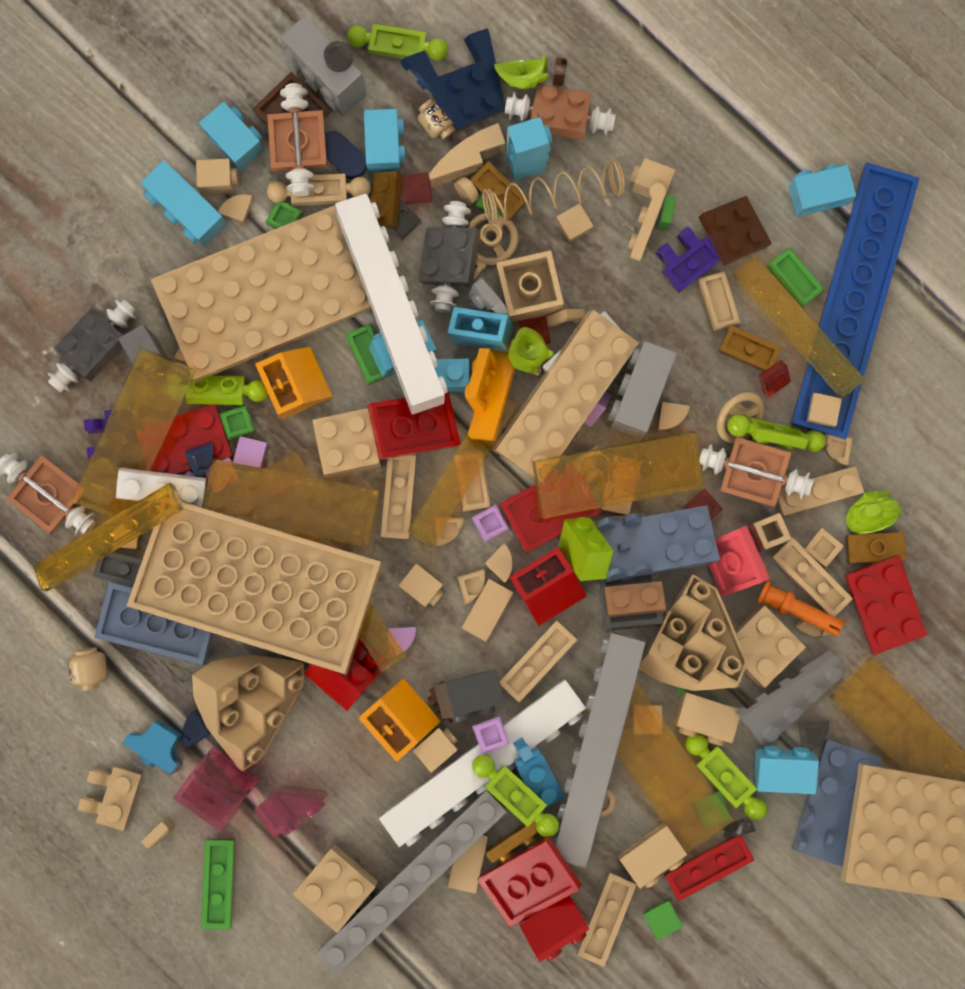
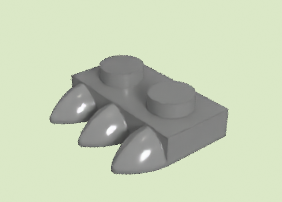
(485, 299)

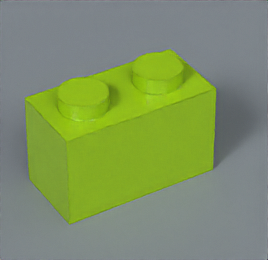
(585, 549)

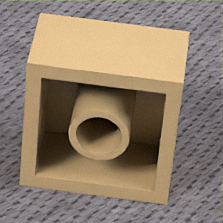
(530, 286)
(346, 443)
(766, 645)
(335, 888)

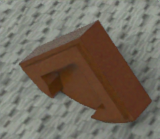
(559, 72)

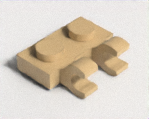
(118, 798)

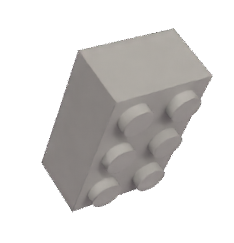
(305, 54)
(641, 390)

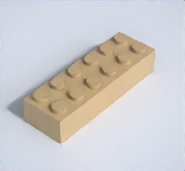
(566, 393)

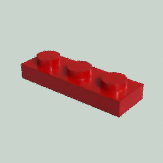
(709, 867)

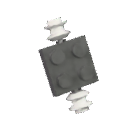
(449, 256)
(90, 345)

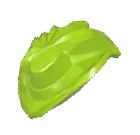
(524, 73)
(528, 351)
(873, 512)

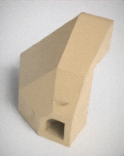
(695, 643)
(246, 702)

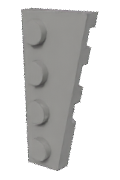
(785, 705)

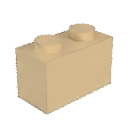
(707, 718)
(652, 856)

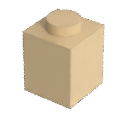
(649, 173)
(216, 177)
(769, 532)
(422, 586)
(436, 748)

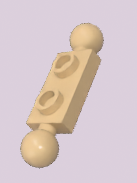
(327, 190)

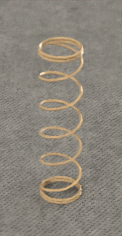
(487, 193)

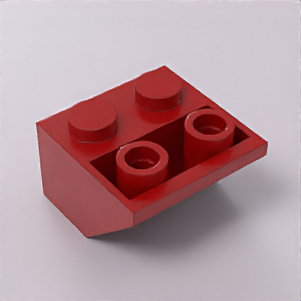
(548, 586)
(350, 687)
(554, 928)

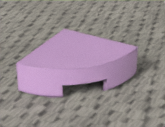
(598, 409)
(403, 636)

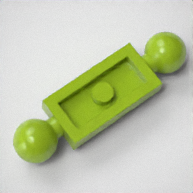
(396, 42)
(225, 390)
(783, 435)
(726, 776)
(515, 795)

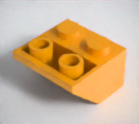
(294, 381)
(399, 719)

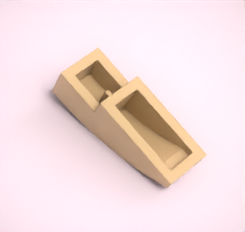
(468, 155)

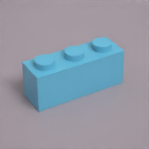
(528, 148)
(182, 204)

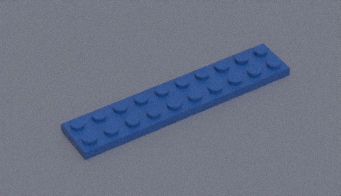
(860, 284)

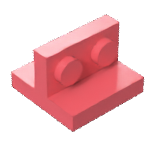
(739, 562)

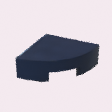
(200, 458)
(194, 730)

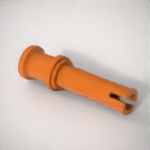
(786, 603)

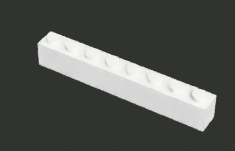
(390, 304)
(457, 780)

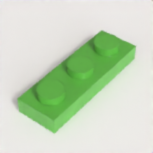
(218, 883)

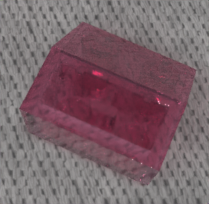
(216, 789)
(286, 806)

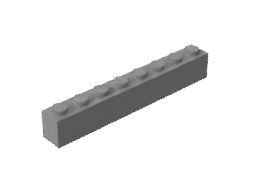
(599, 747)
(411, 882)

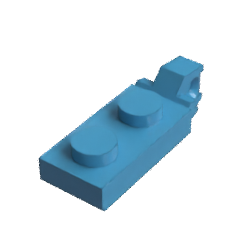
(537, 773)

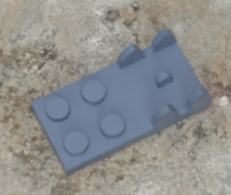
(659, 542)
(148, 631)
(827, 814)

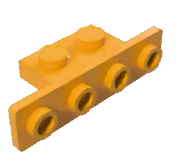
(488, 392)

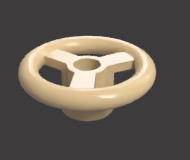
(495, 229)
(734, 407)

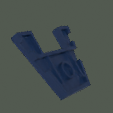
(466, 93)

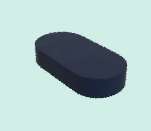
(344, 155)

